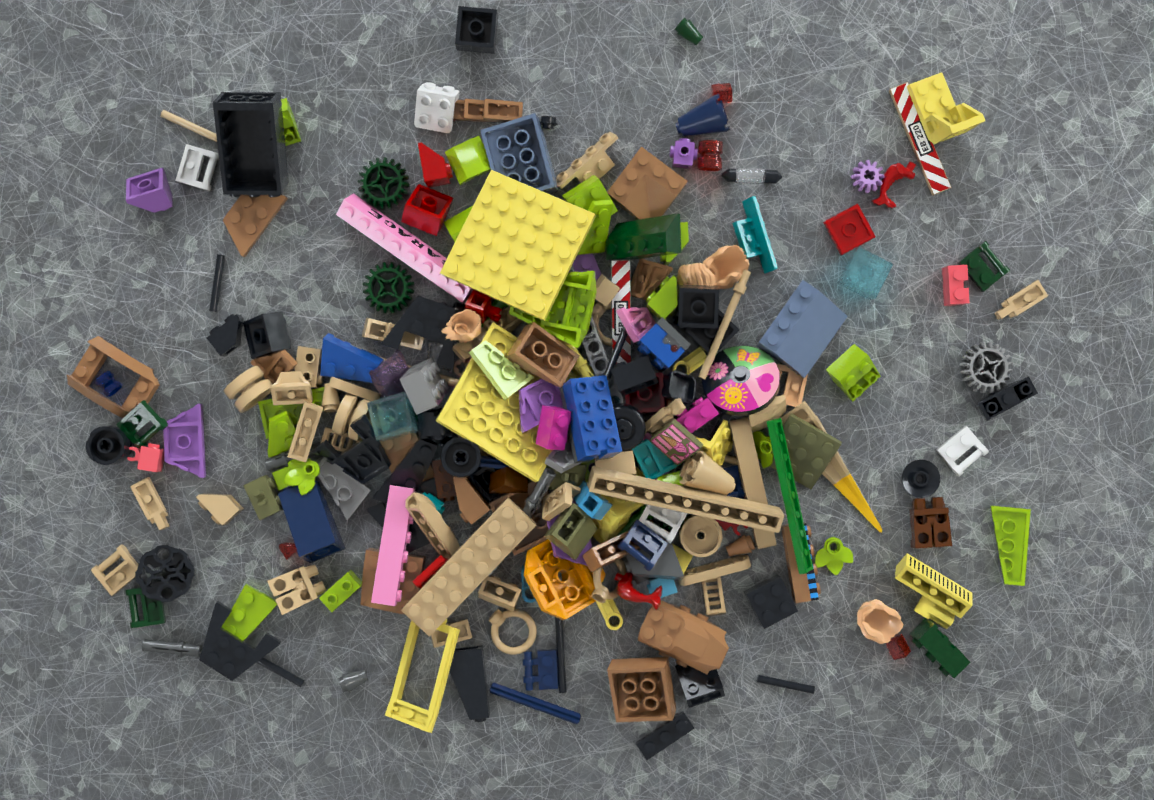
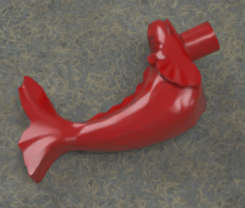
(893, 173)
(627, 591)

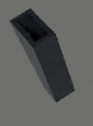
(470, 680)

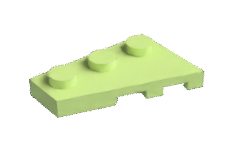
(502, 373)

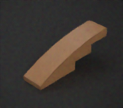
(487, 110)

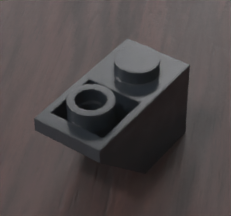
(228, 336)

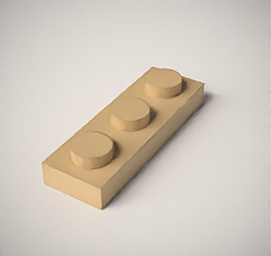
(305, 431)

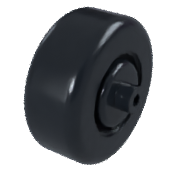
(630, 425)

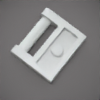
(191, 167)
(957, 446)
(670, 517)

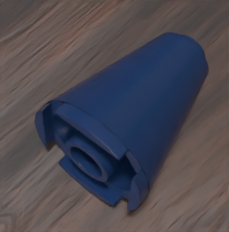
(704, 119)

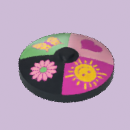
(742, 381)

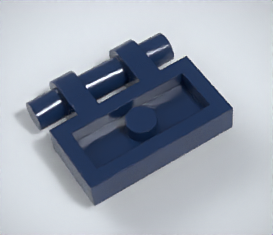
(547, 669)

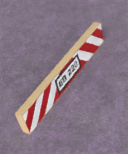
(922, 147)

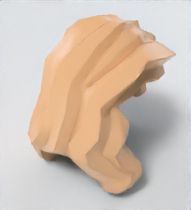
(727, 265)
(695, 275)
(878, 621)

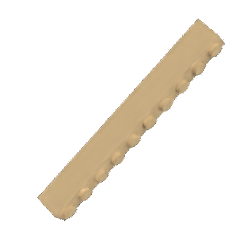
(685, 499)

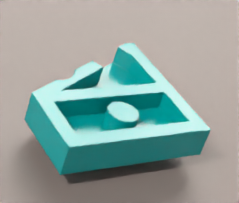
(651, 460)

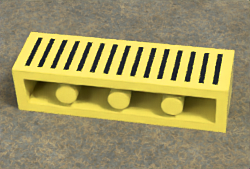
(933, 585)

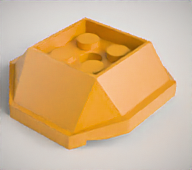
(553, 595)

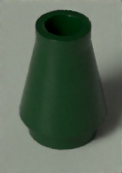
(688, 31)

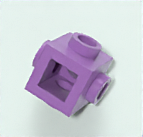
(683, 160)

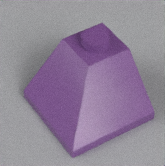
(149, 191)

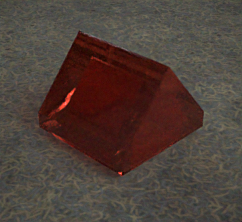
(724, 91)
(288, 549)
(898, 647)

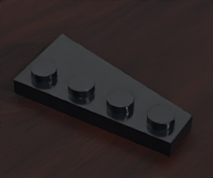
(410, 470)

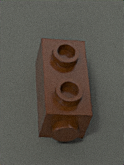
(444, 482)

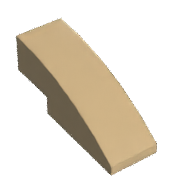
(379, 330)

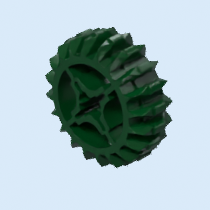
(391, 182)
(382, 294)

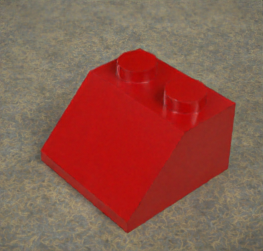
(434, 167)
(426, 209)

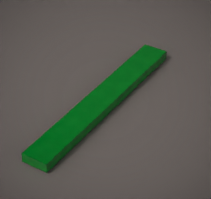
(790, 495)

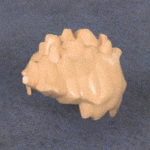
(463, 326)

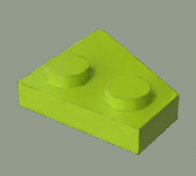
(280, 434)

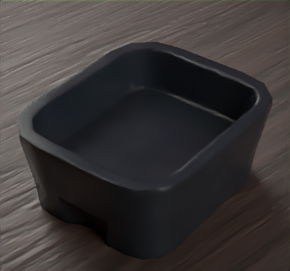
(679, 386)

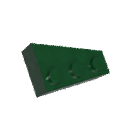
(939, 648)

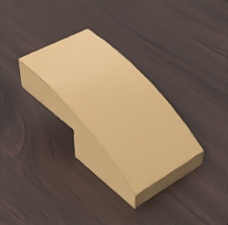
(439, 638)

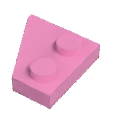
(636, 321)

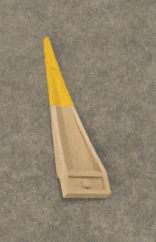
(836, 470)

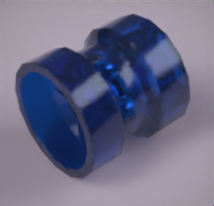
(108, 383)

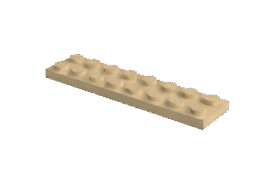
(468, 566)

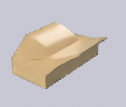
(291, 389)

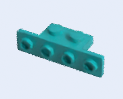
(753, 235)

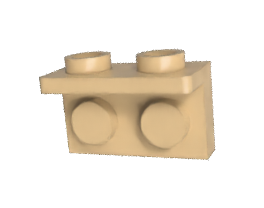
(559, 500)

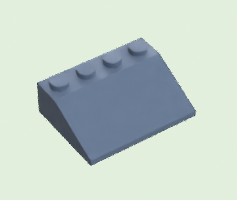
(521, 152)
(802, 329)

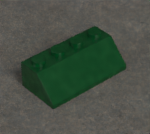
(645, 238)

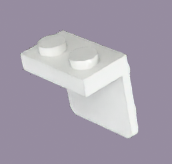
(435, 107)

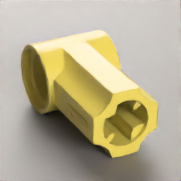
(692, 361)
(610, 609)
(934, 612)

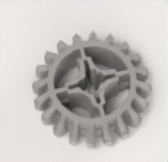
(1001, 360)

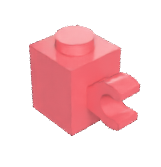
(149, 457)

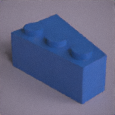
(346, 361)

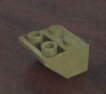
(571, 531)

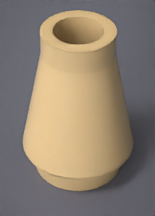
(330, 399)

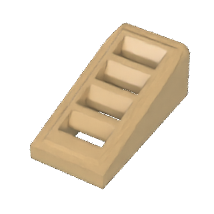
(326, 435)
(713, 612)

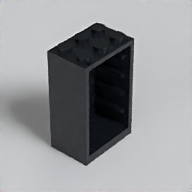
(251, 143)

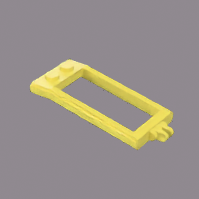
(408, 712)

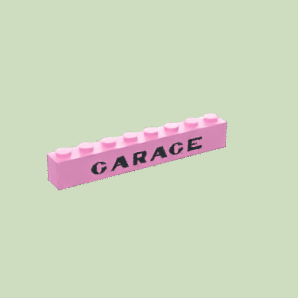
(400, 243)

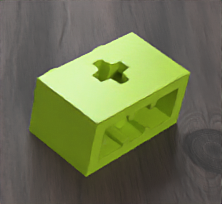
(341, 591)

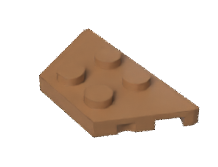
(250, 218)

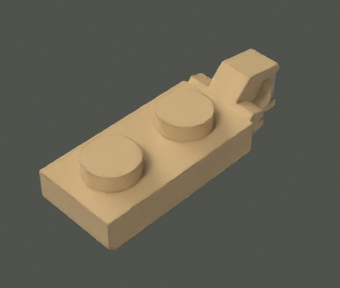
(1022, 300)
(664, 416)
(150, 503)

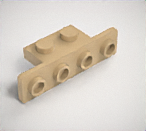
(593, 162)

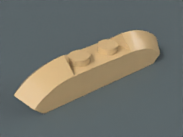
(432, 524)

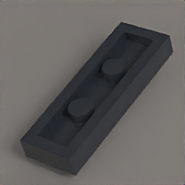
(665, 735)

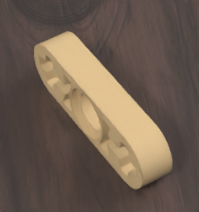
(354, 389)

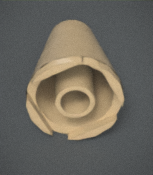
(705, 474)

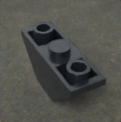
(1006, 397)

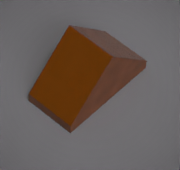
(508, 481)

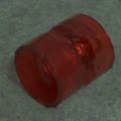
(710, 162)

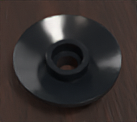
(930, 478)

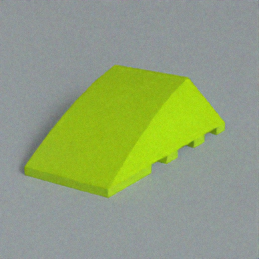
(571, 310)

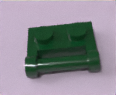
(978, 269)
(137, 419)
(152, 609)

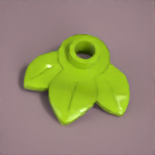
(763, 448)
(299, 476)
(834, 558)

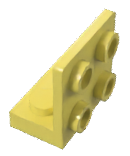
(719, 445)

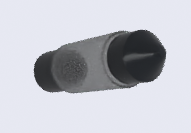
(751, 175)

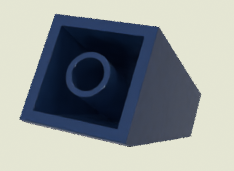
(311, 523)

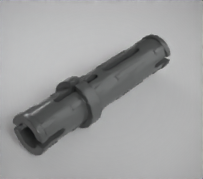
(282, 460)
(534, 500)
(172, 648)

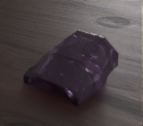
(388, 374)

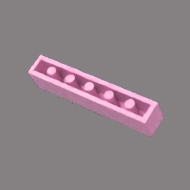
(393, 548)

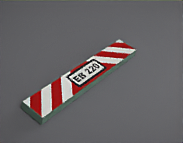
(622, 278)

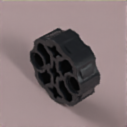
(156, 589)

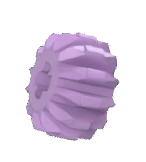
(869, 183)

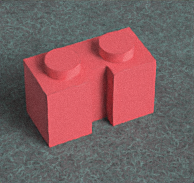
(953, 285)

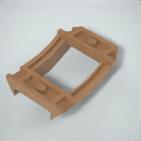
(91, 364)

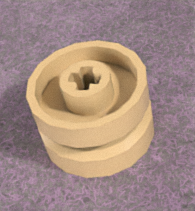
(248, 389)
(347, 413)
(710, 539)

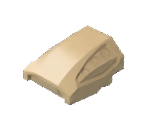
(773, 411)

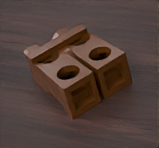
(930, 525)

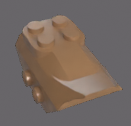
(684, 637)

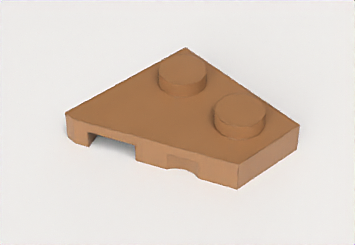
(647, 278)
(274, 364)

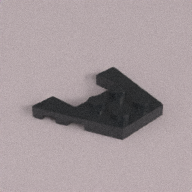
(426, 320)
(361, 460)
(418, 538)
(229, 653)

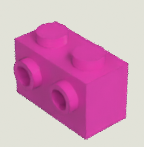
(698, 415)
(553, 427)

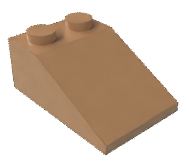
(542, 355)
(398, 448)
(470, 500)

